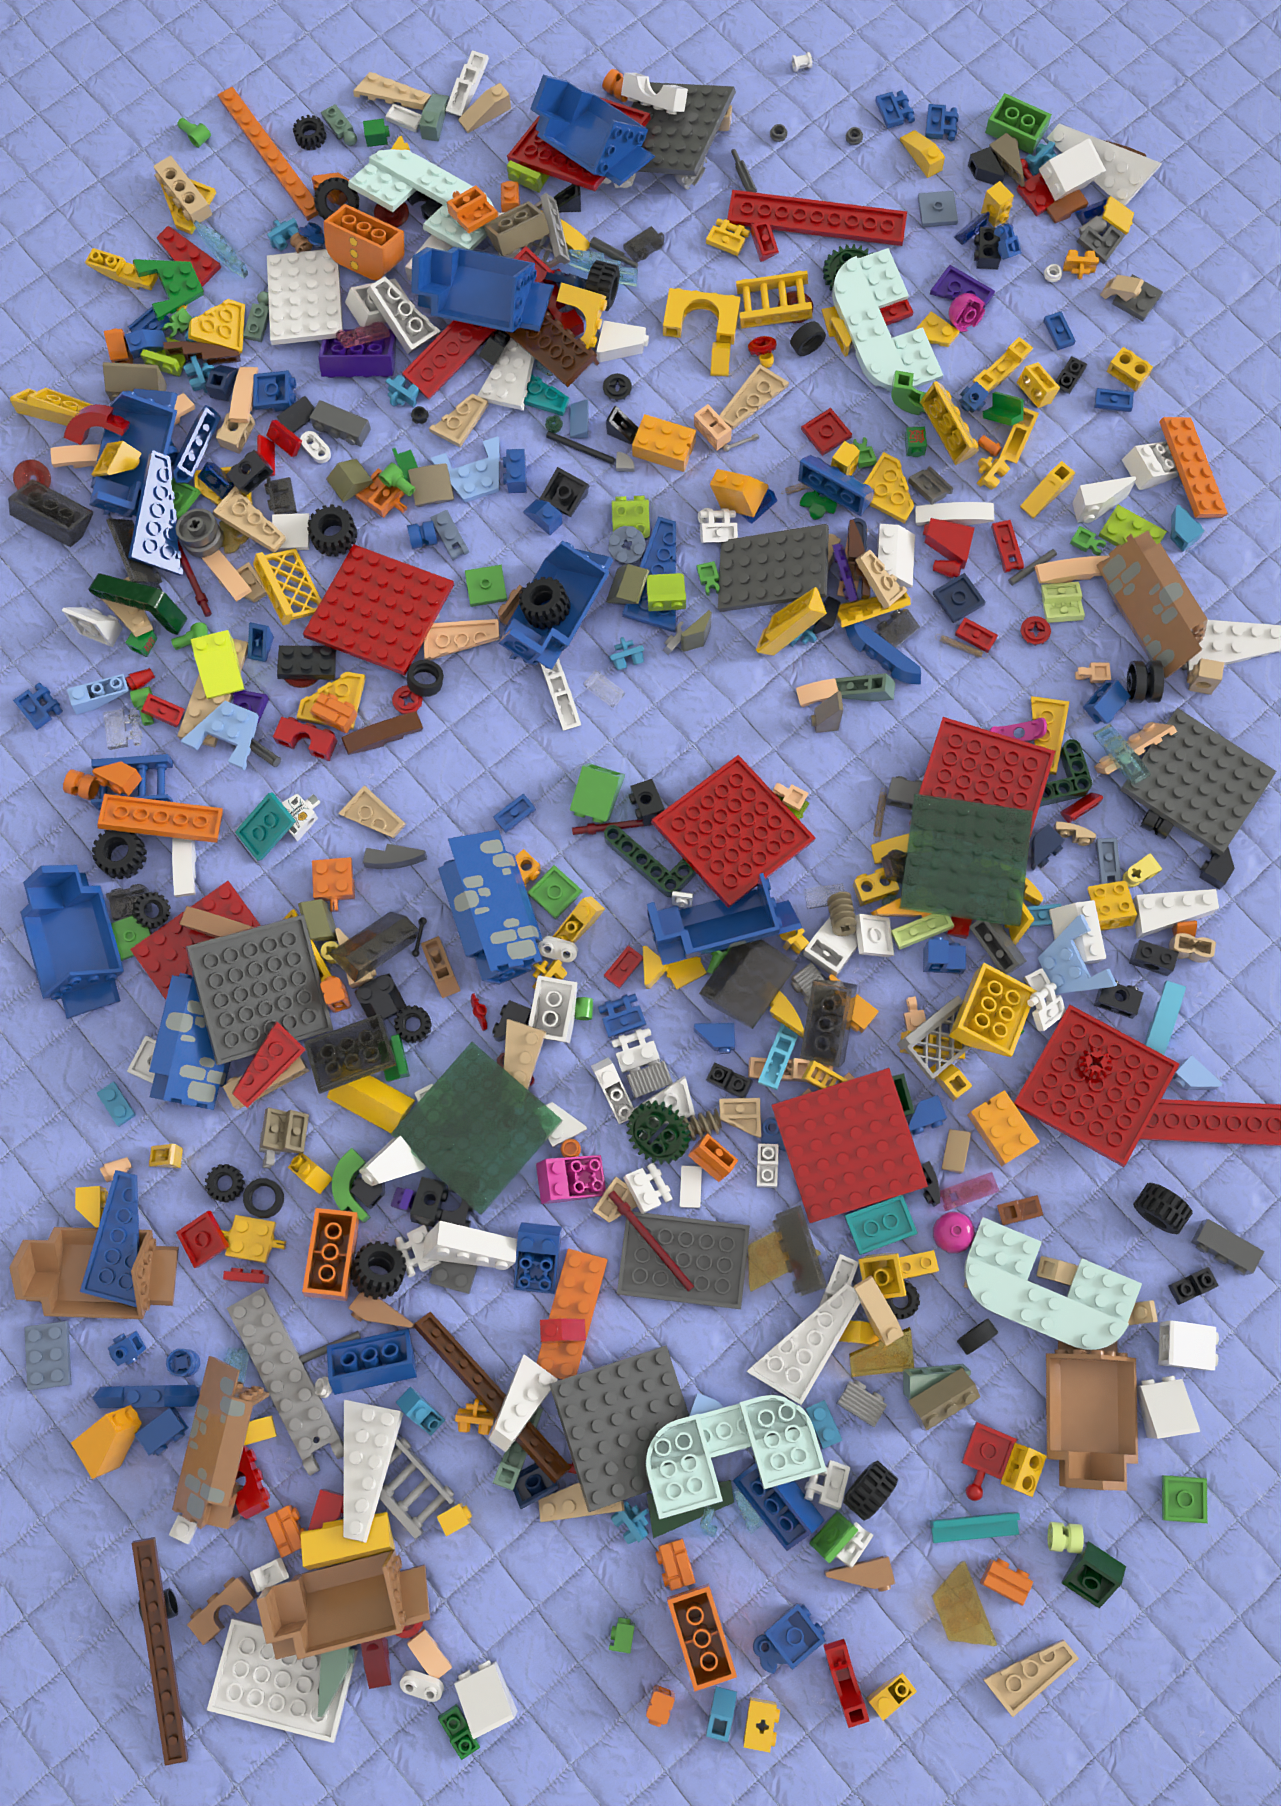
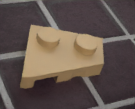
(742, 1114)
(606, 1208)

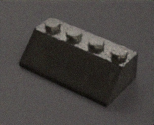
(50, 512)
(138, 572)
(375, 945)
(828, 1022)
(800, 1251)

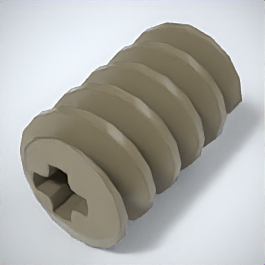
(842, 914)
(703, 1124)

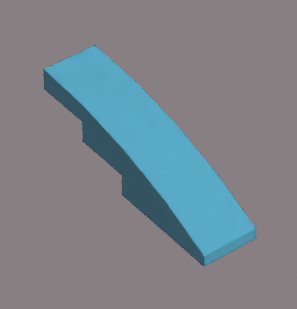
(1165, 1017)
(778, 1057)

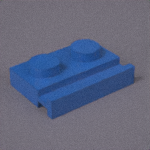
(148, 321)

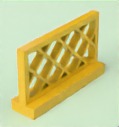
(273, 586)

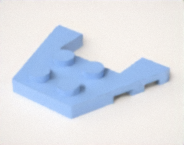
(476, 478)
(228, 724)
(1065, 966)

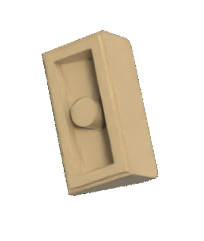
(956, 1151)

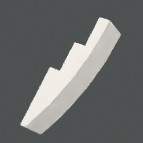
(467, 83)
(956, 512)
(561, 696)
(183, 867)
(842, 1274)

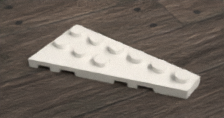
(1125, 170)
(509, 378)
(1237, 642)
(801, 1355)
(368, 1448)

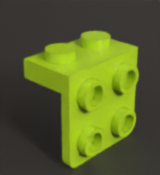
(526, 177)
(169, 364)
(631, 513)
(666, 592)

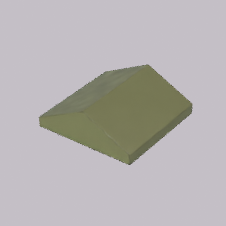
(348, 479)
(627, 585)
(697, 633)
(318, 920)

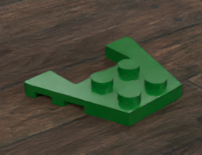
(177, 280)

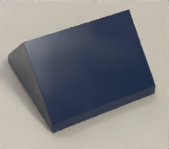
(533, 1485)

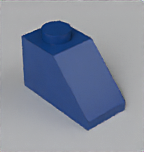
(145, 339)
(544, 515)
(717, 1035)

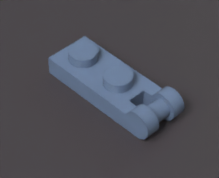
(449, 534)
(1108, 859)

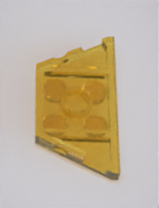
(766, 1260)
(962, 1609)

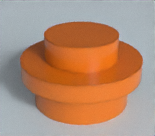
(570, 1148)

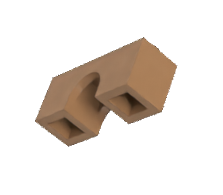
(206, 1622)

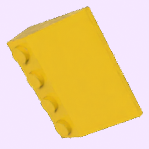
(948, 423)
(992, 1012)

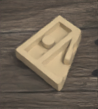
(253, 581)

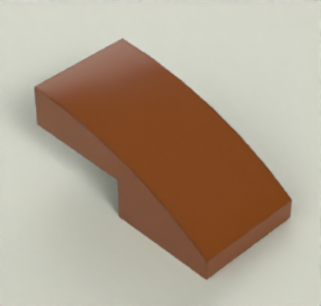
(1066, 206)
(1020, 1210)

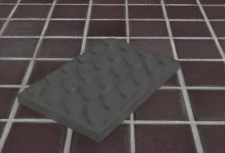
(773, 567)
(704, 1250)

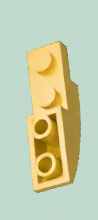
(119, 270)

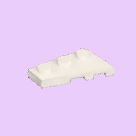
(678, 1096)

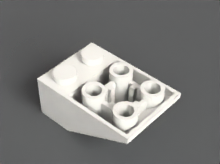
(1150, 464)
(829, 950)

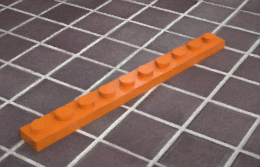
(269, 152)

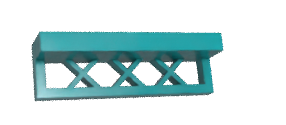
(974, 1527)

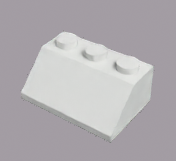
(896, 552)
(1090, 944)

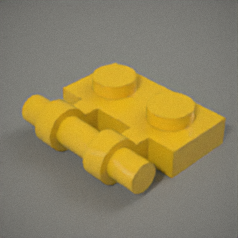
(727, 240)

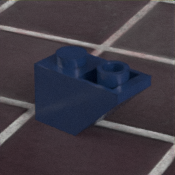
(221, 382)
(1044, 845)

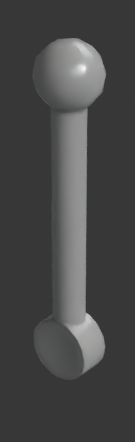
(726, 447)

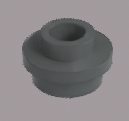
(778, 133)
(854, 136)

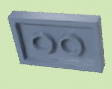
(47, 1355)

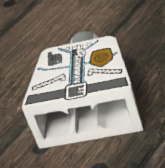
(302, 812)

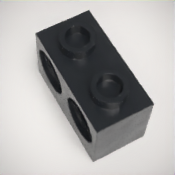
(987, 251)

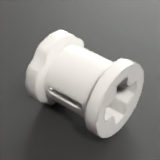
(802, 61)

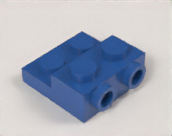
(273, 390)
(795, 1635)

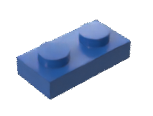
(1059, 330)
(1114, 400)
(514, 813)

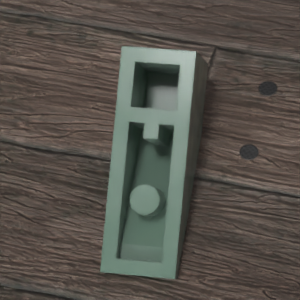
(433, 117)
(867, 687)
(920, 1379)
(332, 1673)

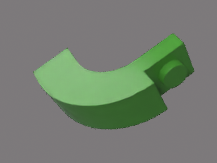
(904, 393)
(342, 1181)

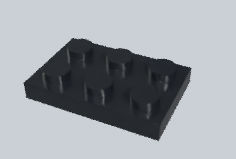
(306, 662)

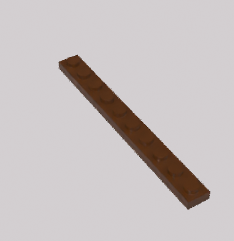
(489, 1394)
(160, 1651)

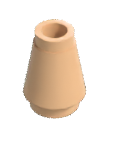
(109, 1168)

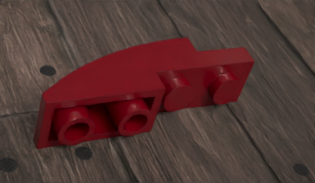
(376, 1663)

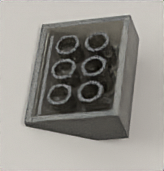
(748, 981)
(350, 1053)

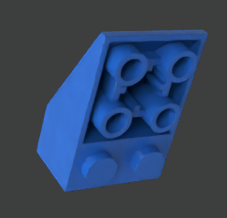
(537, 1257)

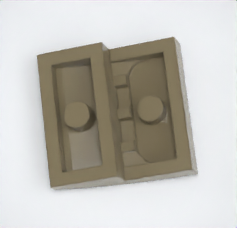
(431, 484)
(284, 1130)

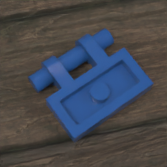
(890, 110)
(935, 122)
(1009, 243)
(33, 710)
(622, 1021)

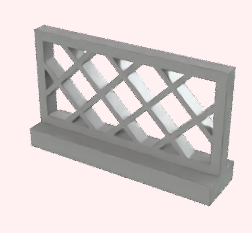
(557, 239)
(928, 1027)

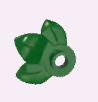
(817, 505)

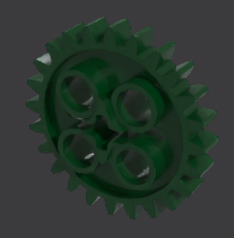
(837, 259)
(644, 1120)

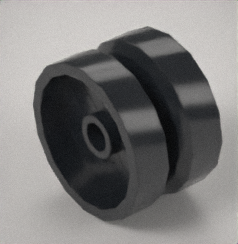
(1145, 681)

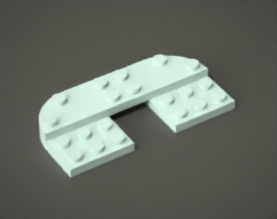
(397, 174)
(858, 294)
(1087, 1318)
(682, 1451)

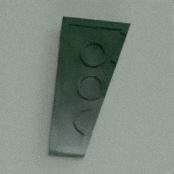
(670, 1523)

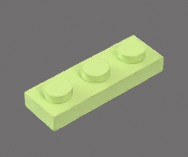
(921, 930)

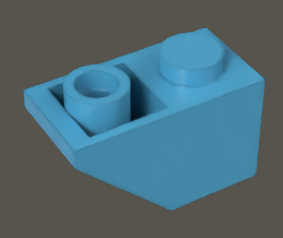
(1184, 528)
(420, 1411)
(721, 1714)

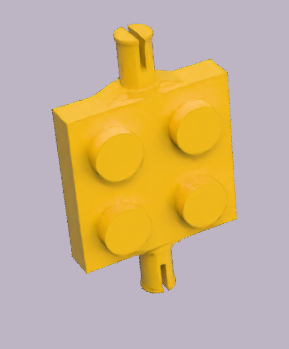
(251, 1239)

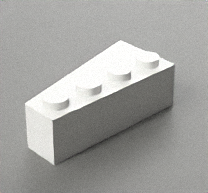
(1165, 910)
(469, 1246)
(522, 1400)

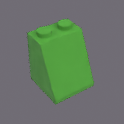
(596, 792)

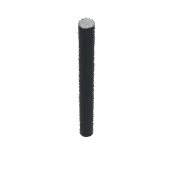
(579, 447)

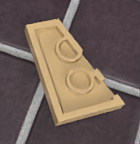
(881, 582)
(373, 813)

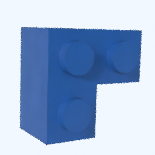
(944, 957)

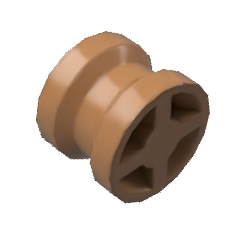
(300, 243)

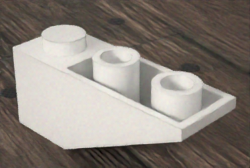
(613, 1089)

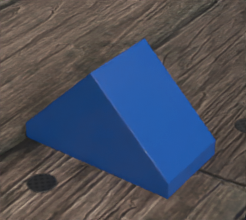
(259, 642)

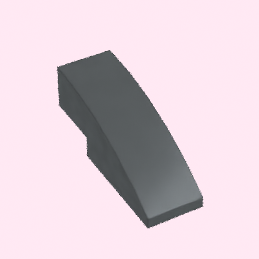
(393, 857)

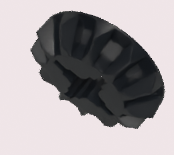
(611, 382)

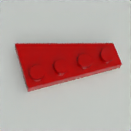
(183, 250)
(270, 1061)

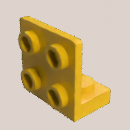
(1113, 905)

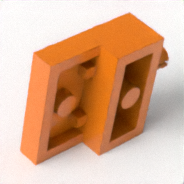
(471, 209)
(380, 497)
(333, 880)

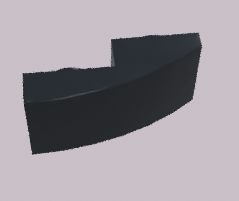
(1071, 374)
(729, 1081)
(932, 1192)
(1193, 1285)

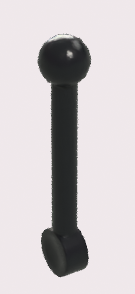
(422, 921)

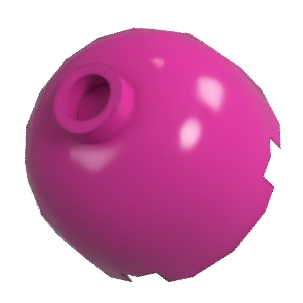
(966, 311)
(953, 1232)

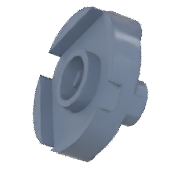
(632, 535)

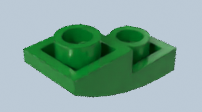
(458, 1732)

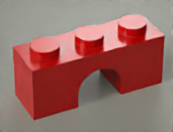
(568, 319)
(291, 731)
(253, 1496)

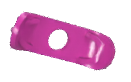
(1033, 729)

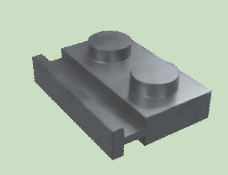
(930, 485)

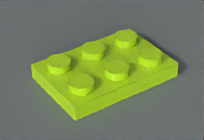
(1123, 523)

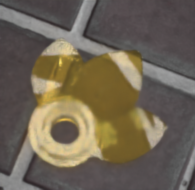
(231, 542)

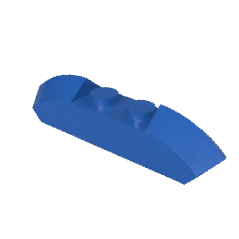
(195, 444)
(887, 655)
(146, 1396)

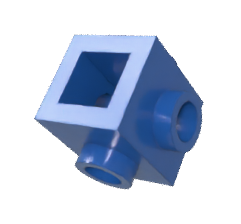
(976, 392)
(126, 1348)

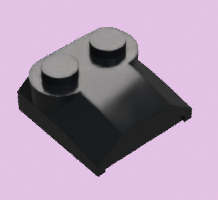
(565, 491)
(380, 997)

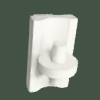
(855, 1547)

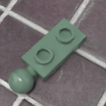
(339, 125)
(258, 318)

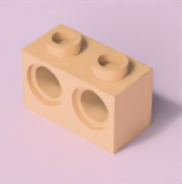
(712, 427)

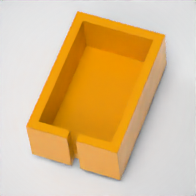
(664, 443)
(1003, 1128)

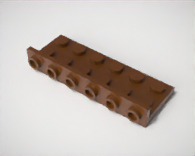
(556, 349)

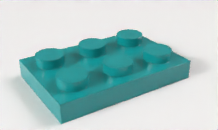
(265, 826)
(880, 1224)

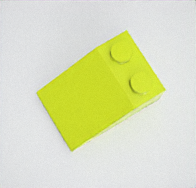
(217, 664)

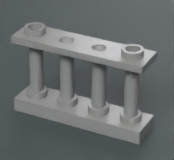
(400, 1508)

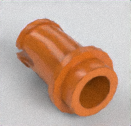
(990, 446)

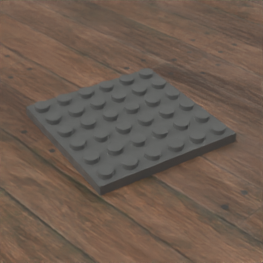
(684, 138)
(1200, 782)
(254, 981)
(612, 1419)

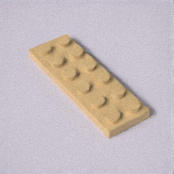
(200, 707)

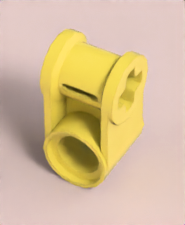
(1143, 870)

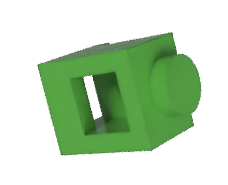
(622, 1635)

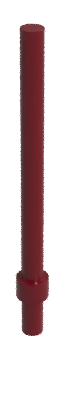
(200, 597)
(591, 828)
(624, 1209)

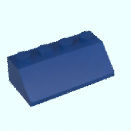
(835, 484)
(371, 1361)
(780, 1507)

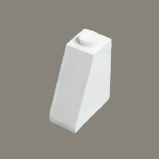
(620, 341)
(391, 1163)

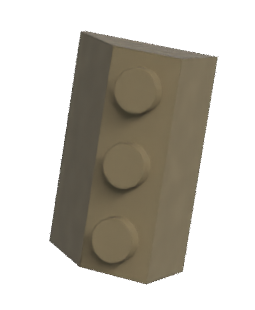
(516, 228)
(127, 377)
(944, 1399)

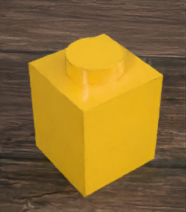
(454, 1518)

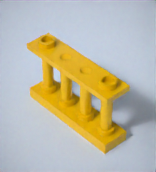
(774, 315)

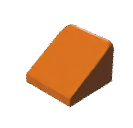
(1187, 927)

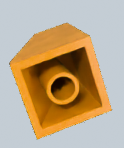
(738, 492)
(107, 1441)

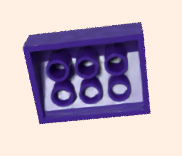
(364, 360)

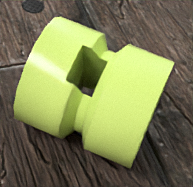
(1065, 1537)

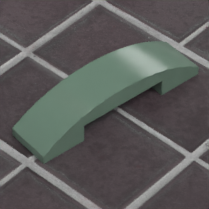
(513, 1460)

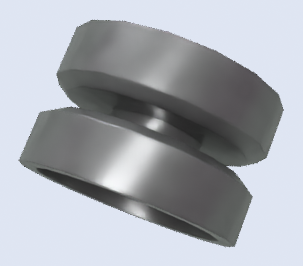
(199, 532)

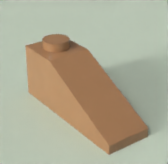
(440, 967)
(377, 1312)
(869, 1573)

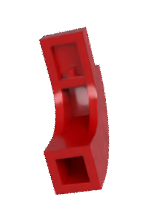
(92, 416)
(846, 1683)

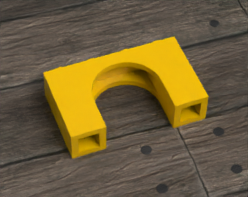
(682, 302)
(590, 304)

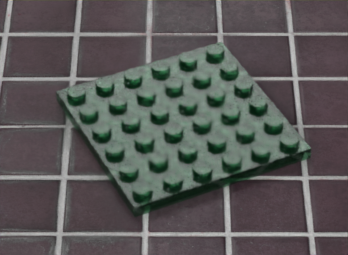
(966, 860)
(477, 1127)

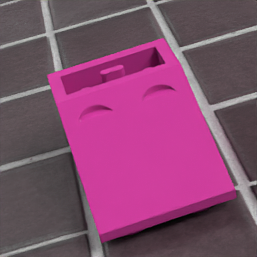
(570, 1178)

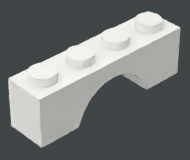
(638, 88)

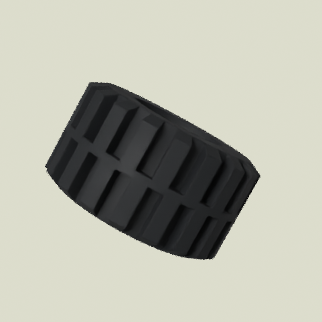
(326, 187)
(604, 280)
(330, 517)
(539, 592)
(128, 864)
(1163, 1208)
(376, 1284)
(870, 1490)

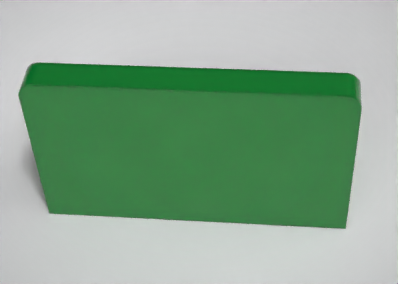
(1005, 409)
(405, 462)
(401, 1069)

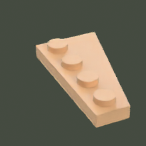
(458, 636)
(1148, 735)

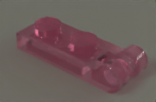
(362, 334)
(969, 1191)

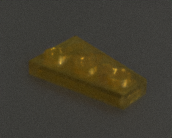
(882, 1359)

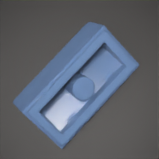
(579, 419)

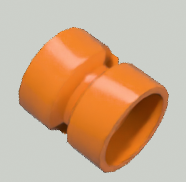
(613, 84)
(80, 784)

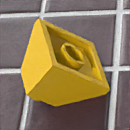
(116, 458)
(886, 1272)

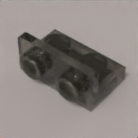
(644, 244)
(281, 496)
(898, 627)
(894, 865)
(123, 899)

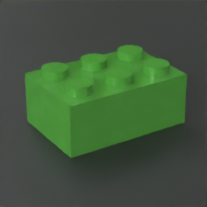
(1019, 121)

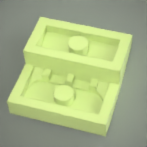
(1062, 602)

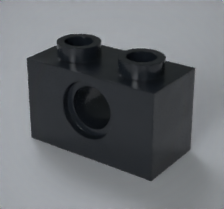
(249, 481)
(646, 793)
(1153, 957)
(1128, 1007)
(428, 1190)

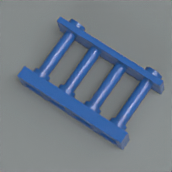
(141, 764)

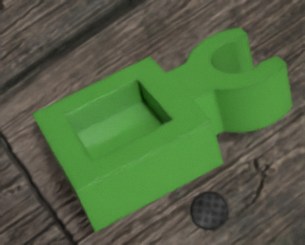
(179, 322)
(866, 455)
(1085, 539)
(708, 575)

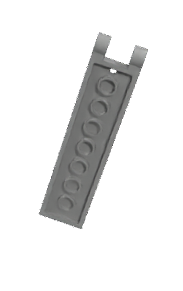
(285, 1377)

